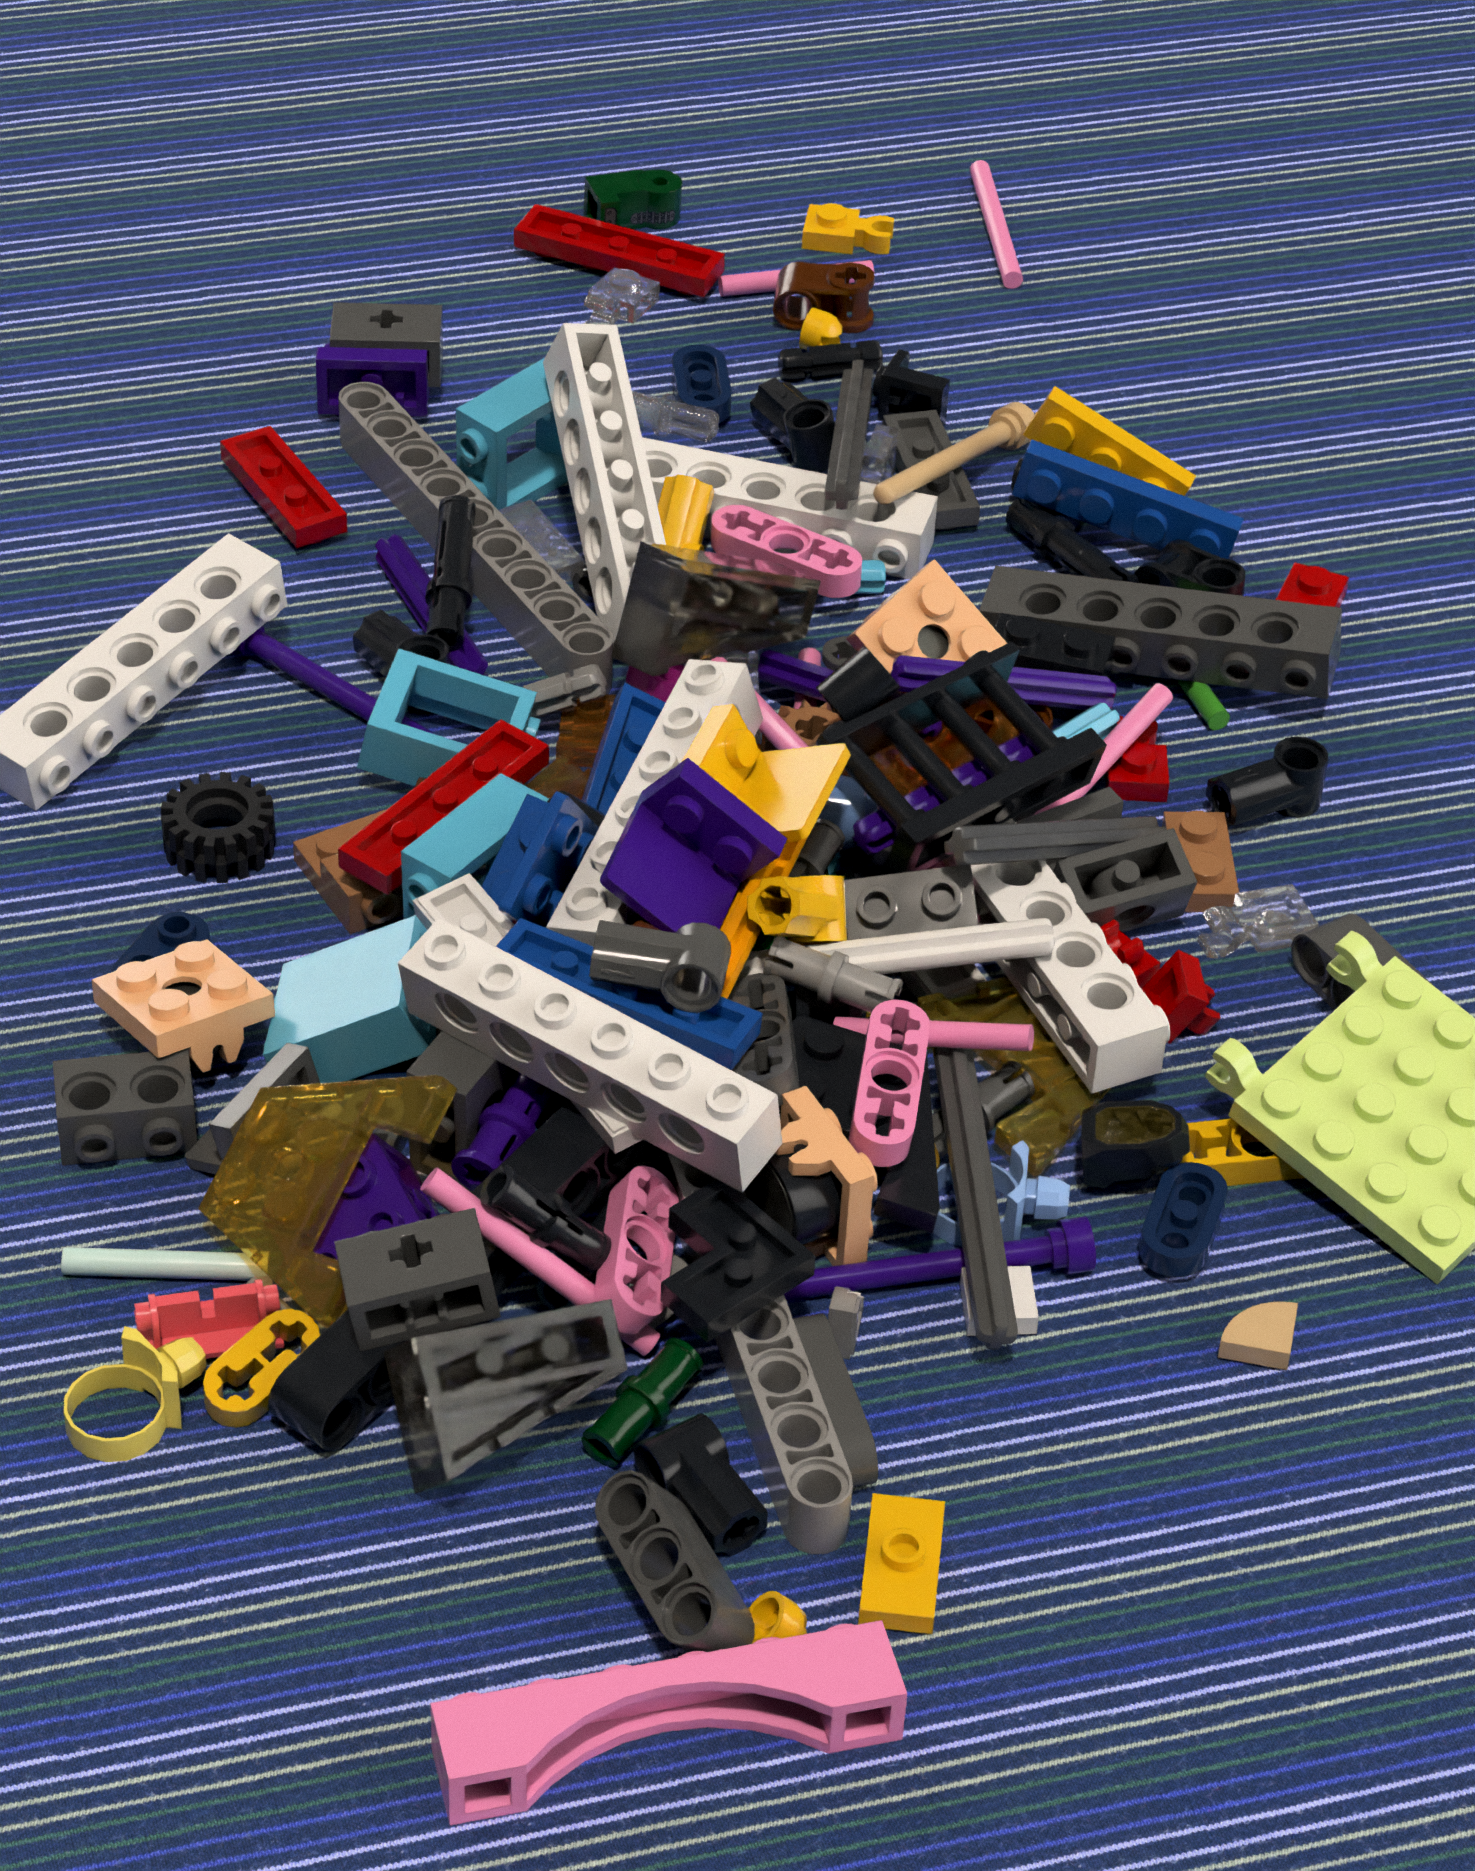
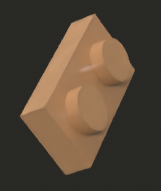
(1209, 853)

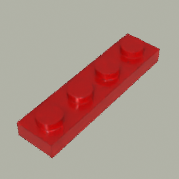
(607, 245)
(376, 849)

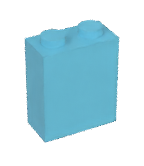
(350, 1005)

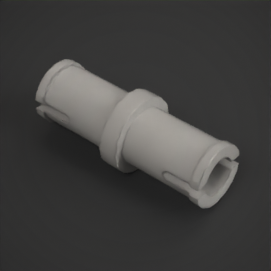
(830, 975)

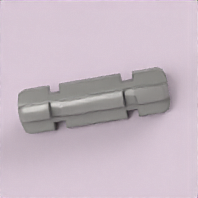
(562, 690)

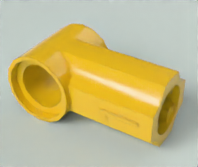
(685, 511)
(801, 908)

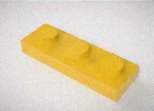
(1087, 434)

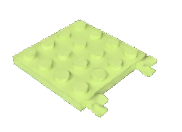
(1375, 1107)

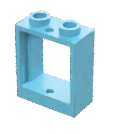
(483, 434)
(443, 689)
(462, 839)

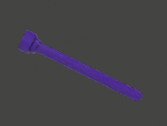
(313, 675)
(1065, 1247)

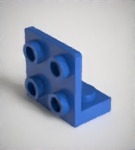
(539, 858)

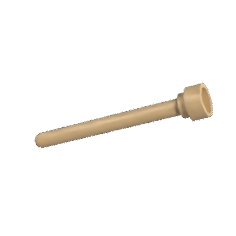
(1004, 431)

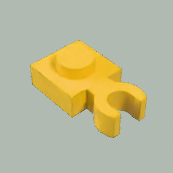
(840, 229)

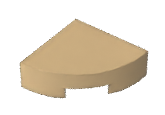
(1261, 1335)

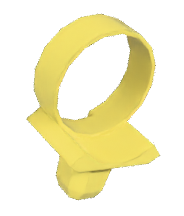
(143, 1369)

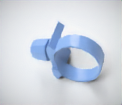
(1039, 1197)

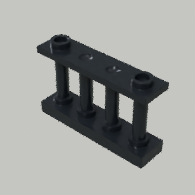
(1014, 786)

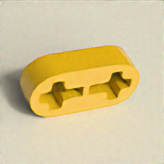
(250, 1357)

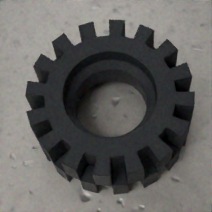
(224, 850)

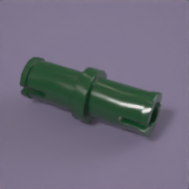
(642, 1402)

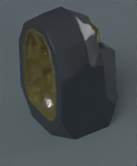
(1131, 1141)

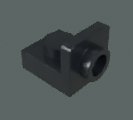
(909, 390)

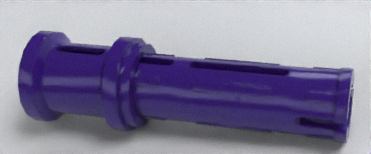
(502, 1130)

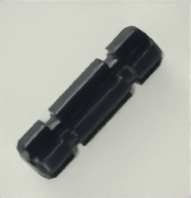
(828, 359)

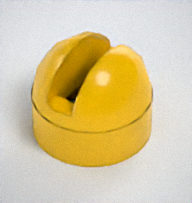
(819, 329)
(777, 1617)

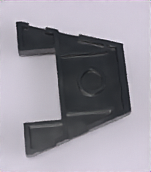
(830, 1068)

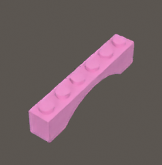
(816, 1688)

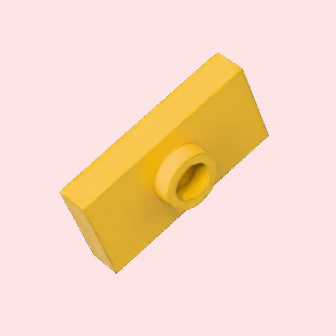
(902, 1563)

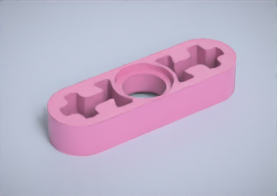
(754, 535)
(903, 1063)
(637, 1192)

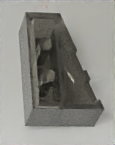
(708, 605)
(492, 1381)

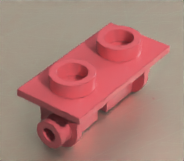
(211, 1323)

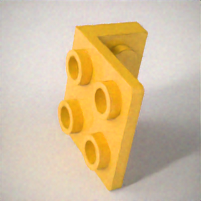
(778, 785)

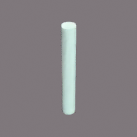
(158, 1264)

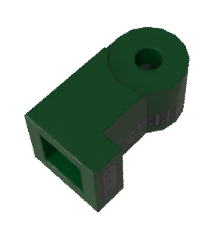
(634, 198)

